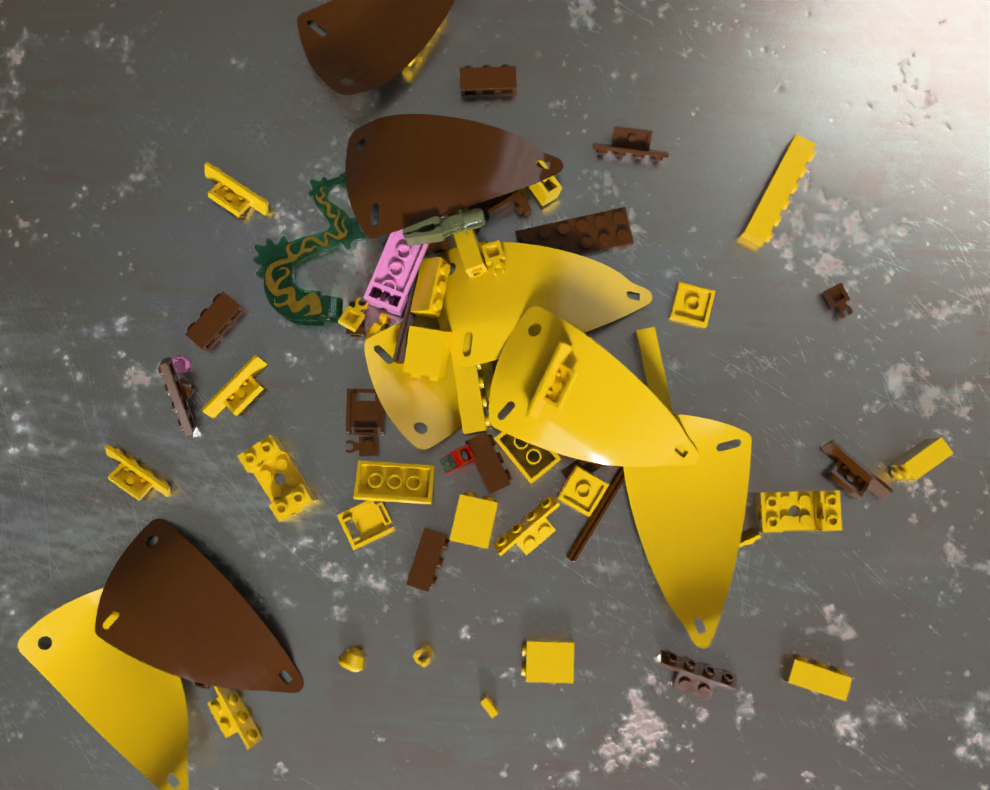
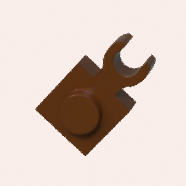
(837, 297)
(367, 446)

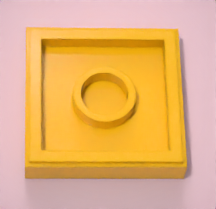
(692, 304)
(582, 490)

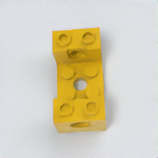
(266, 461)
(815, 511)

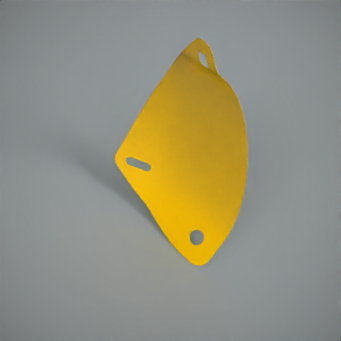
(534, 275)
(417, 399)
(607, 413)
(683, 503)
(119, 696)

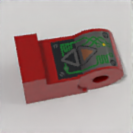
(455, 460)

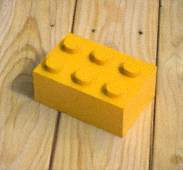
(528, 458)

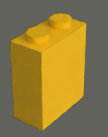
(427, 353)
(920, 459)
(474, 520)
(548, 660)

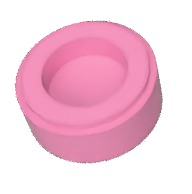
(182, 364)

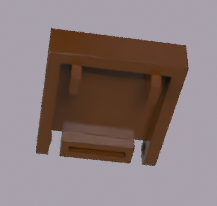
(364, 415)

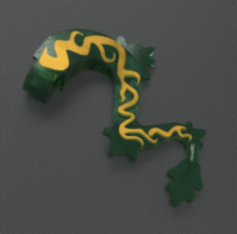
(282, 260)

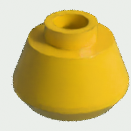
(352, 659)

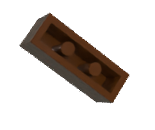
(488, 81)
(214, 321)
(489, 462)
(427, 559)

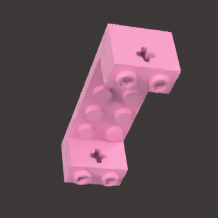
(395, 274)

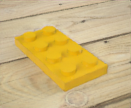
(394, 482)

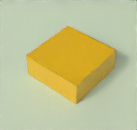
(489, 706)

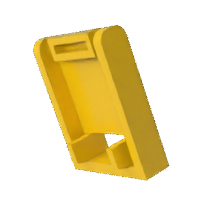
(369, 521)

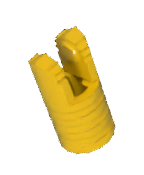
(423, 661)

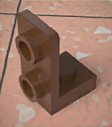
(521, 205)

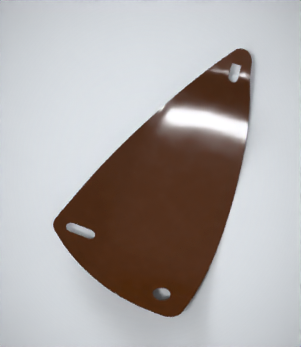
(368, 39)
(434, 167)
(188, 618)

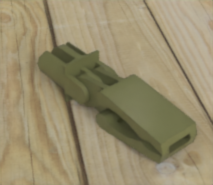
(436, 228)

